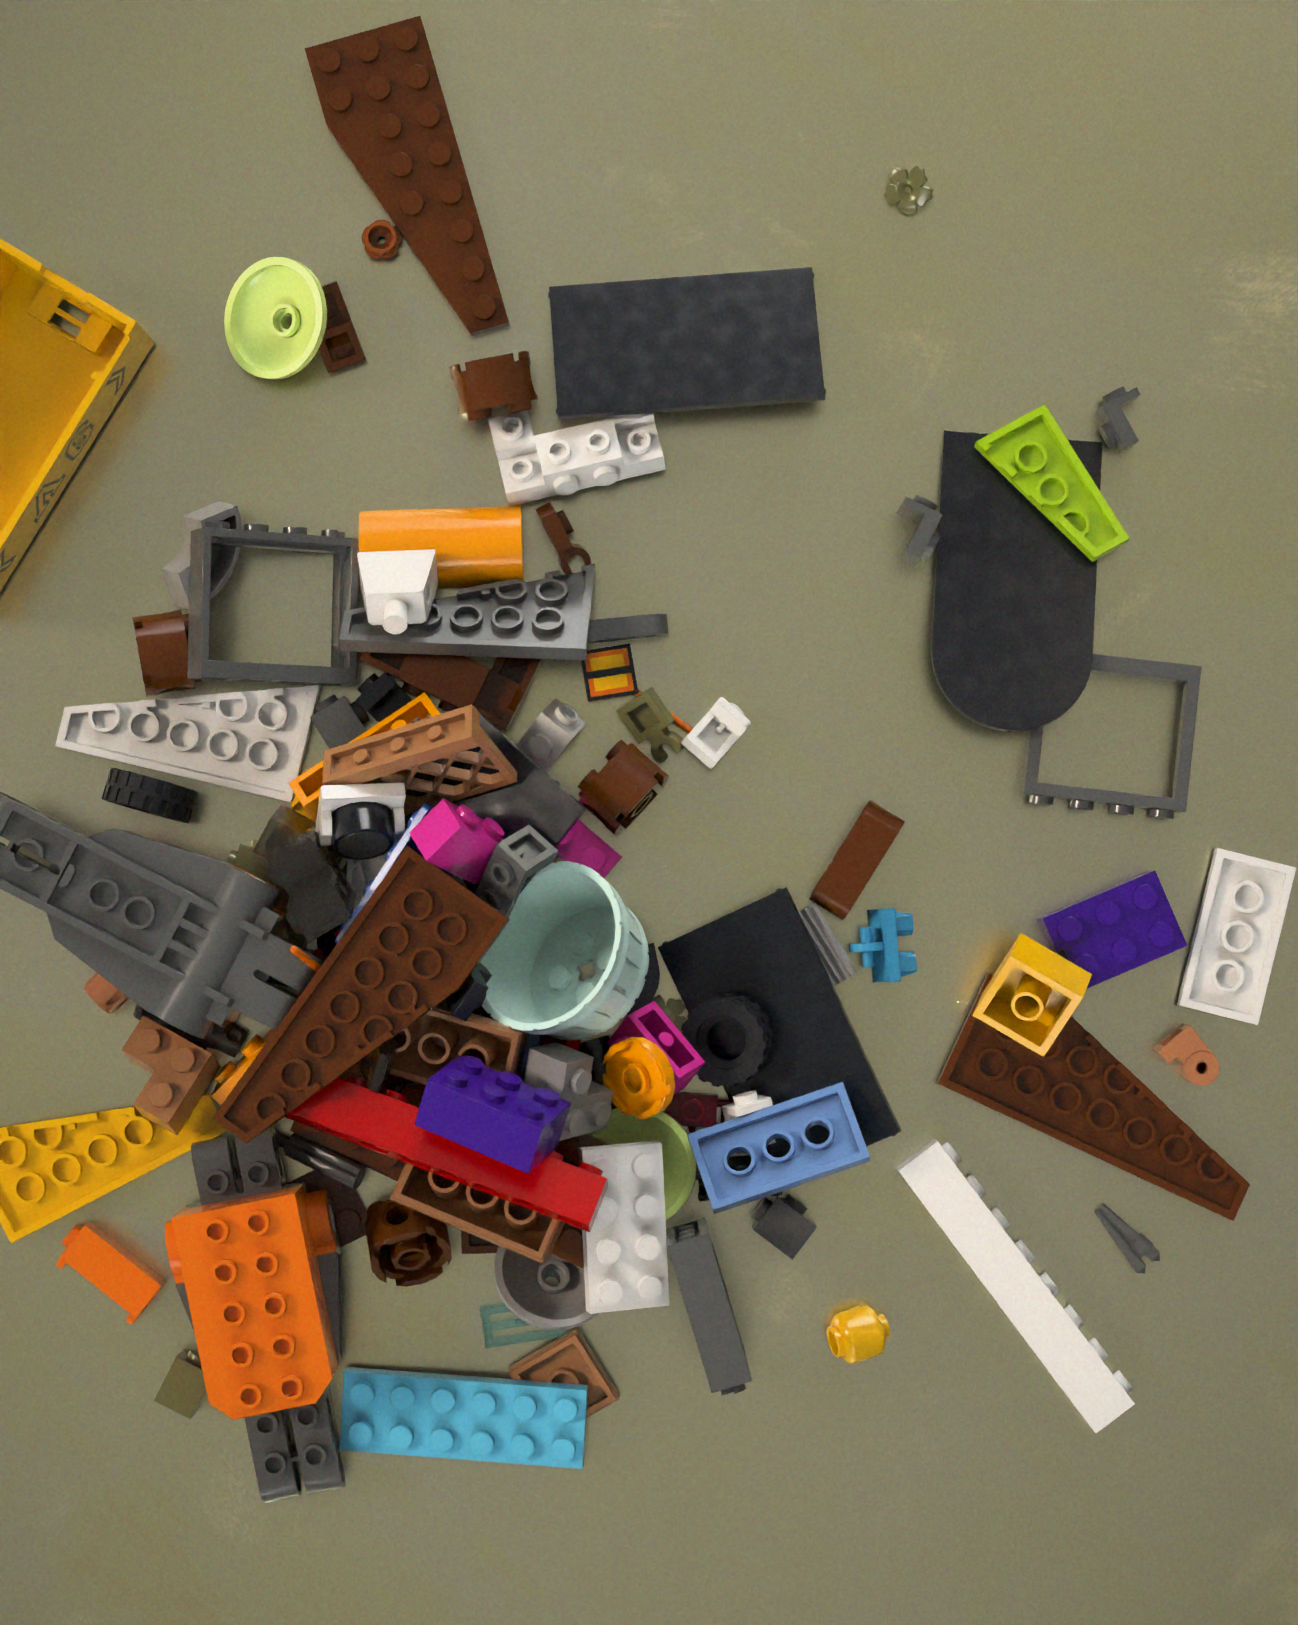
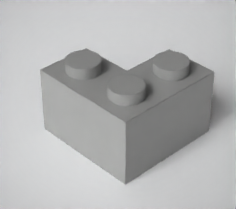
(570, 1076)

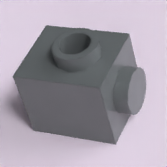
(339, 720)
(783, 1223)

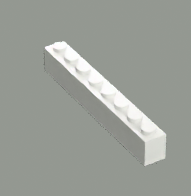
(1015, 1285)

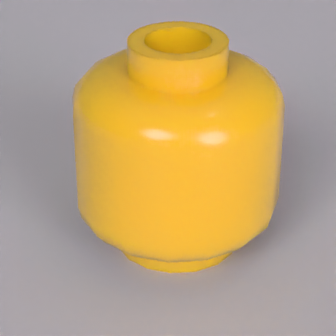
(857, 1334)

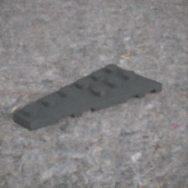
(492, 620)

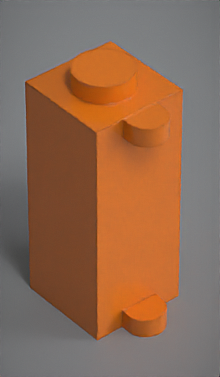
(111, 1268)

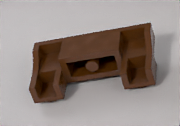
(462, 681)

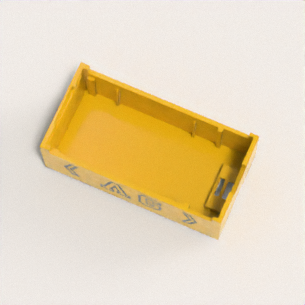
(52, 390)

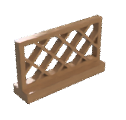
(413, 749)

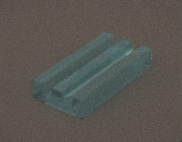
(488, 1327)

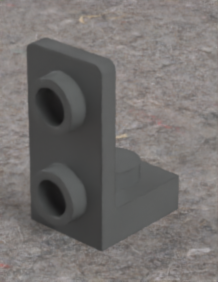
(511, 865)

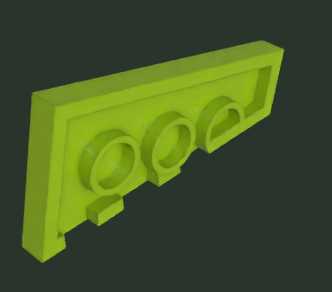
(1052, 477)

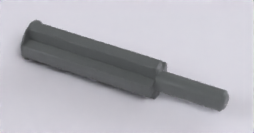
(322, 1159)

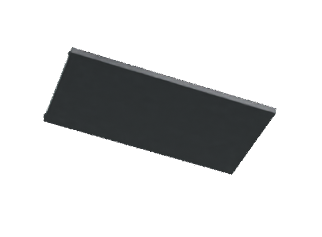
(686, 343)
(773, 962)

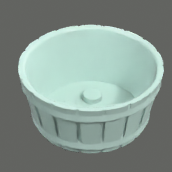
(554, 928)

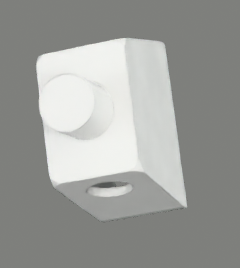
(398, 587)

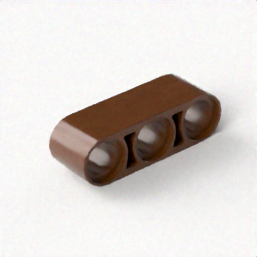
(856, 860)

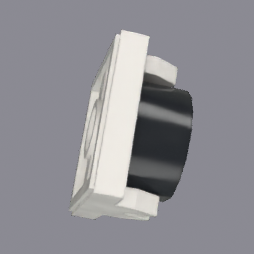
(361, 818)

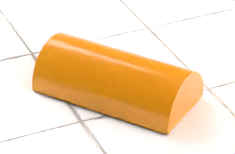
(469, 542)

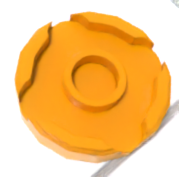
(639, 1077)

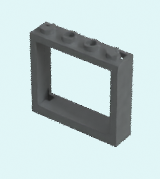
(344, 598)
(1121, 801)
(708, 1306)

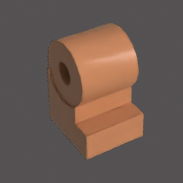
(105, 994)
(1193, 1056)

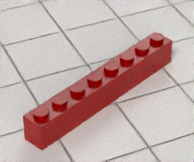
(387, 1127)

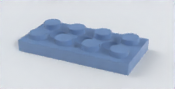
(770, 1174)

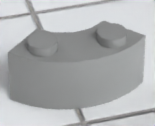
(222, 557)

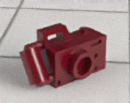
(696, 1109)

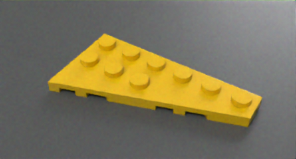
(78, 1158)

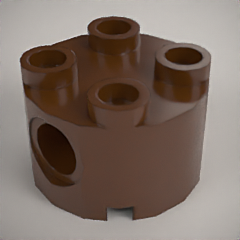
(494, 384)
(163, 651)
(621, 787)
(405, 1244)

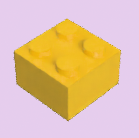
(1032, 994)

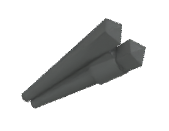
(1128, 1240)

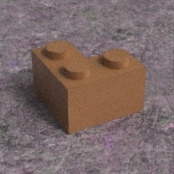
(177, 1071)

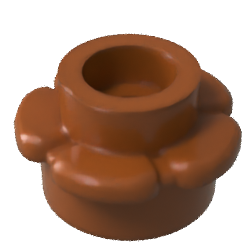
(373, 232)

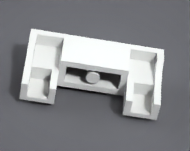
(573, 456)

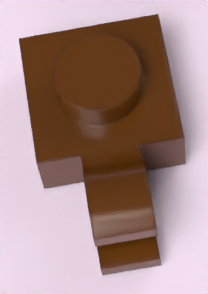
(558, 528)

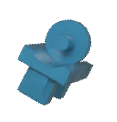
(880, 945)

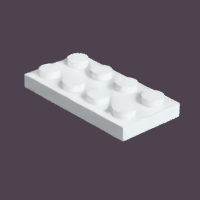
(1236, 936)
(628, 1238)

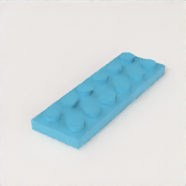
(464, 1417)

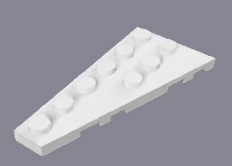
(221, 738)

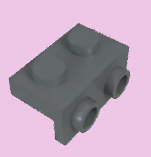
(924, 539)

